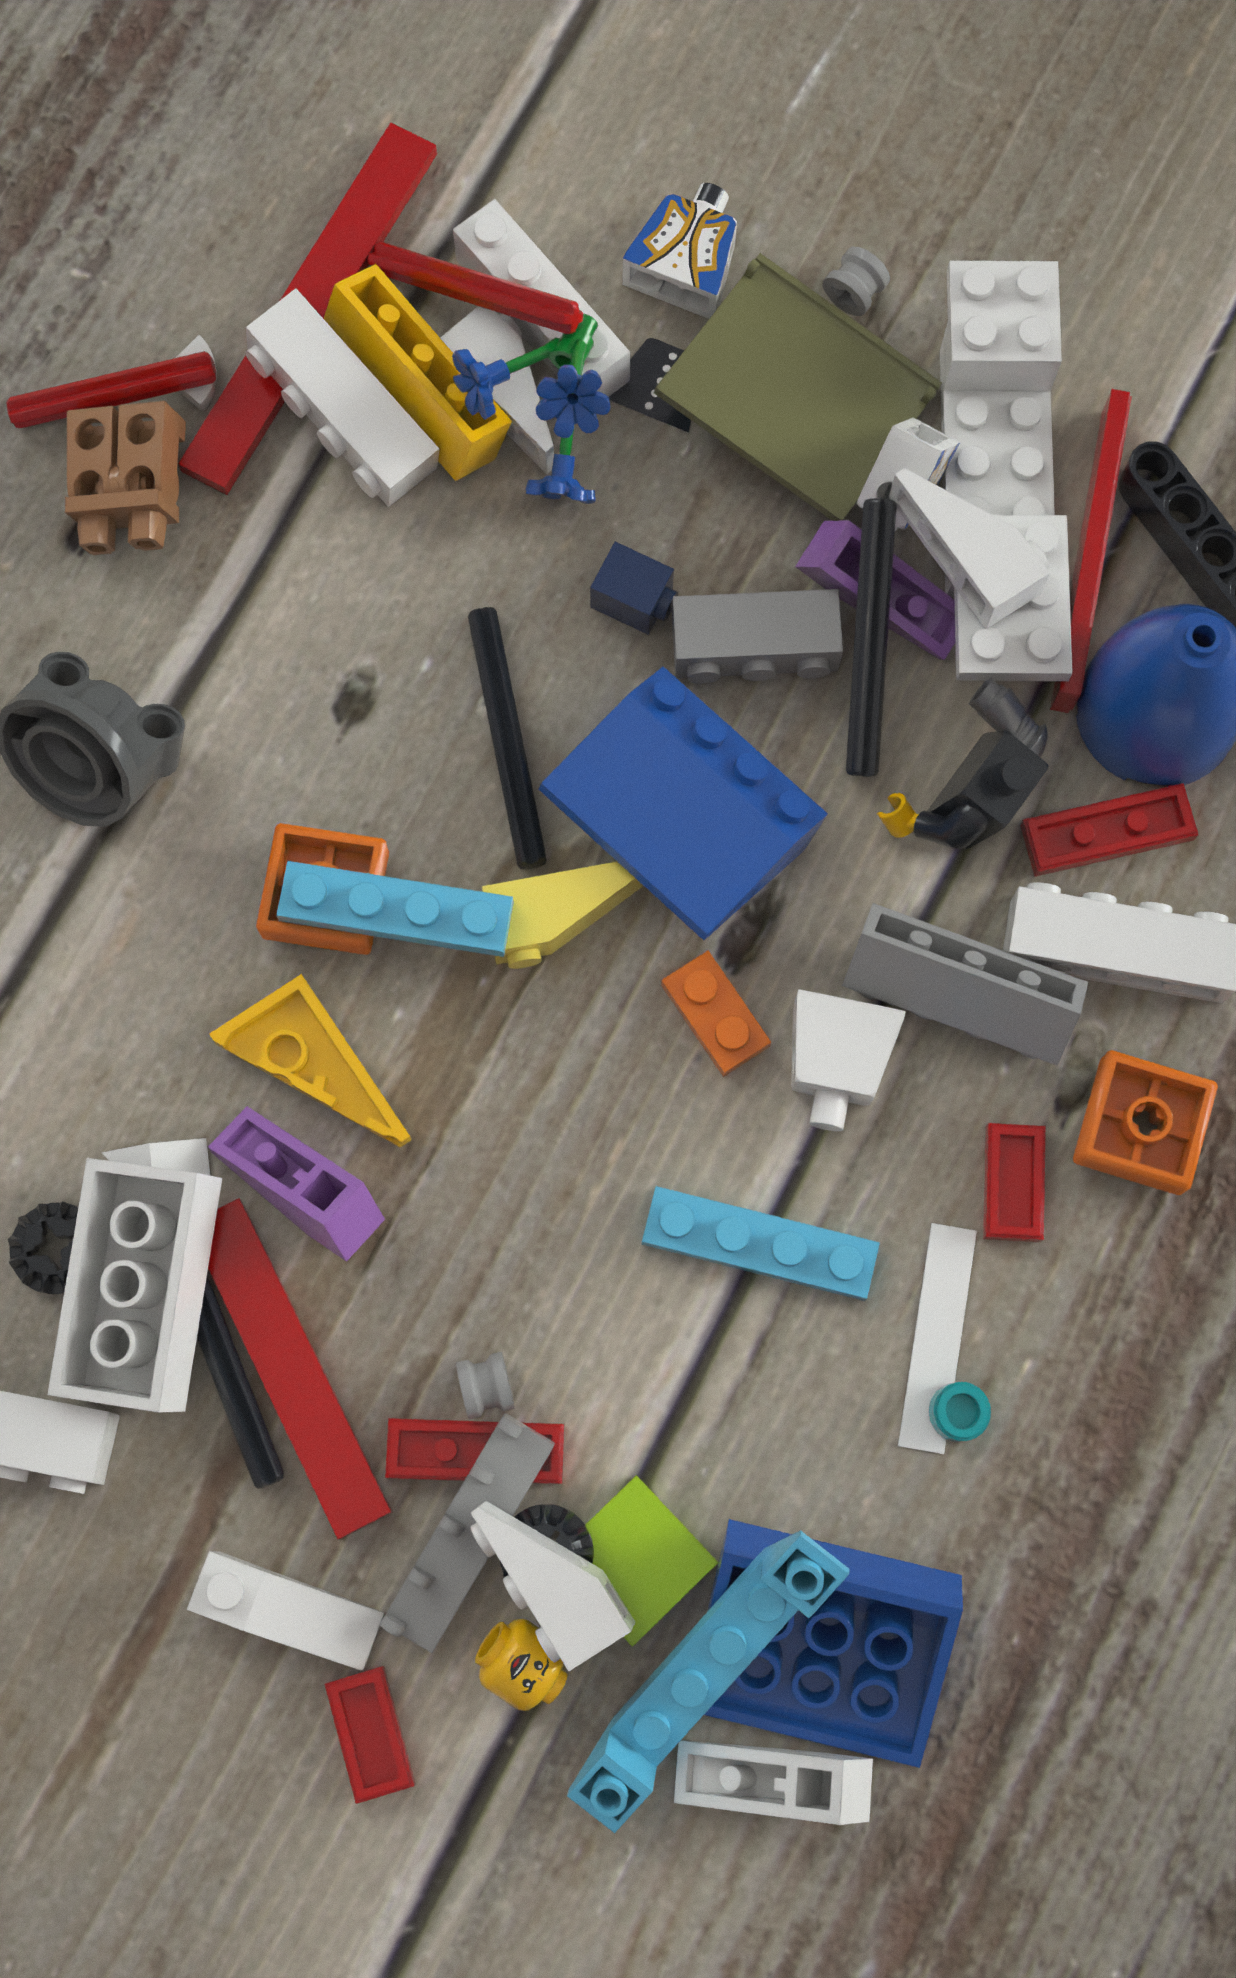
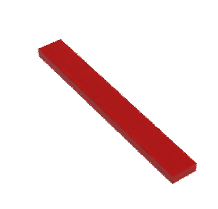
(342, 250)

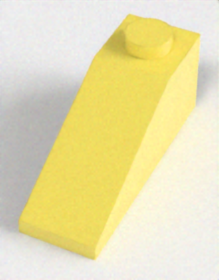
(558, 908)

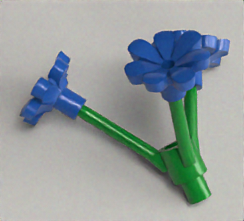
(569, 399)

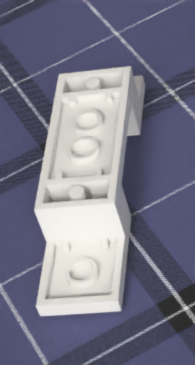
(997, 403)

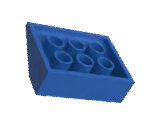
(684, 803)
(861, 1666)

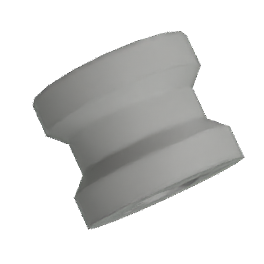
(856, 281)
(485, 1385)

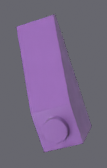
(917, 606)
(299, 1182)

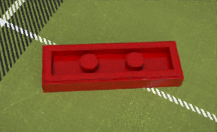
(1109, 829)
(450, 1448)

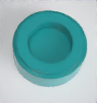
(959, 1411)

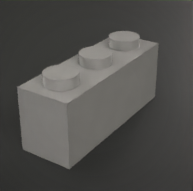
(756, 635)

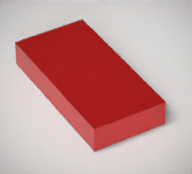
(1014, 1182)
(370, 1734)

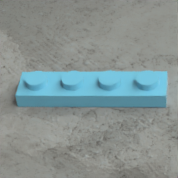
(395, 908)
(760, 1243)

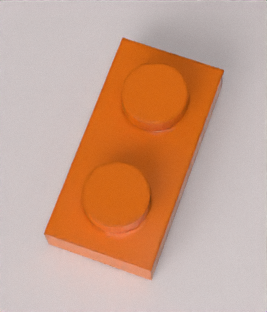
(715, 1013)

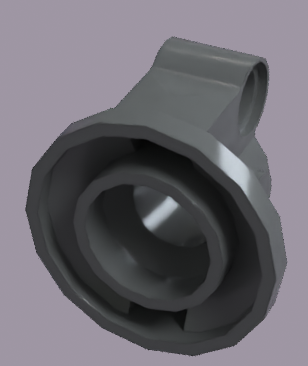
(86, 742)

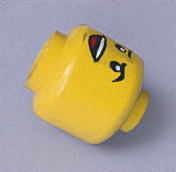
(518, 1667)

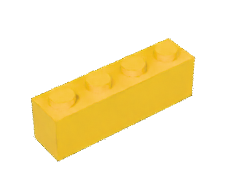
(414, 369)

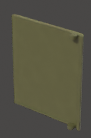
(796, 387)

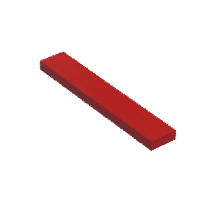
(1093, 542)
(293, 1374)

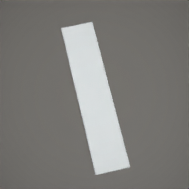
(937, 1332)

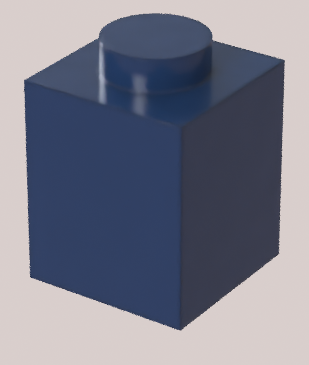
(633, 588)

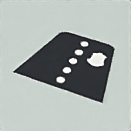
(646, 371)

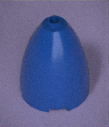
(1162, 696)

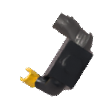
(989, 781)

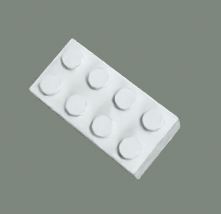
(135, 1286)

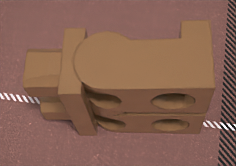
(123, 474)

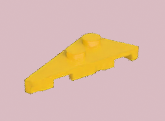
(302, 1047)

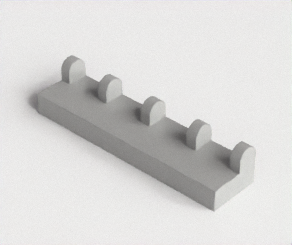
(452, 1554)

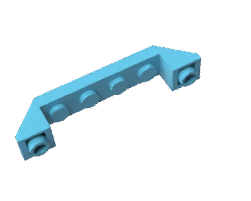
(699, 1670)

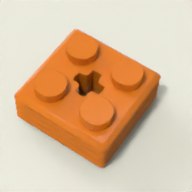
(321, 849)
(1178, 1107)

